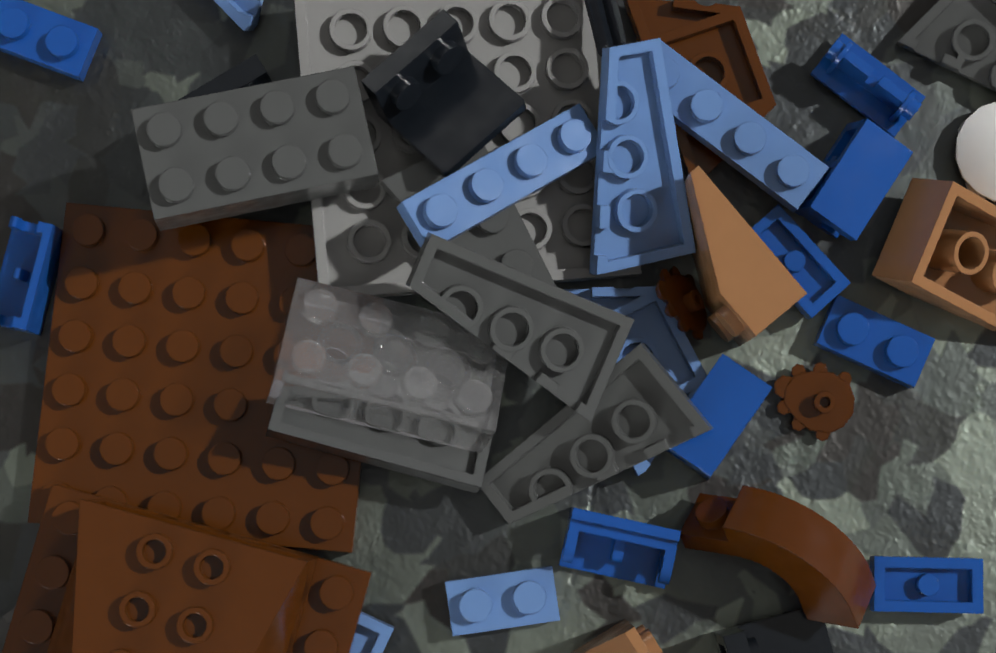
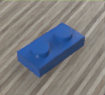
(47, 38)
(803, 261)
(874, 341)
(927, 584)

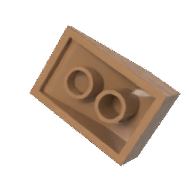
(944, 250)
(735, 269)

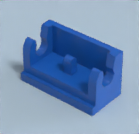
(858, 178)
(28, 274)
(728, 402)
(619, 548)

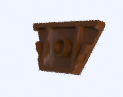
(716, 43)

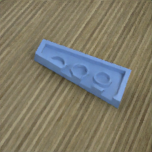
(638, 168)

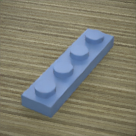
(740, 134)
(501, 177)

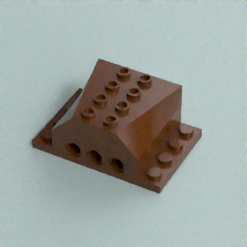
(157, 583)

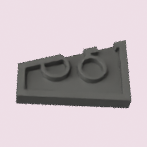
(959, 38)

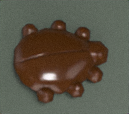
(682, 301)
(816, 399)

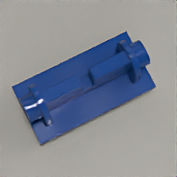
(868, 85)

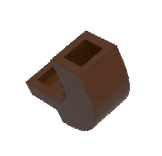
(792, 542)

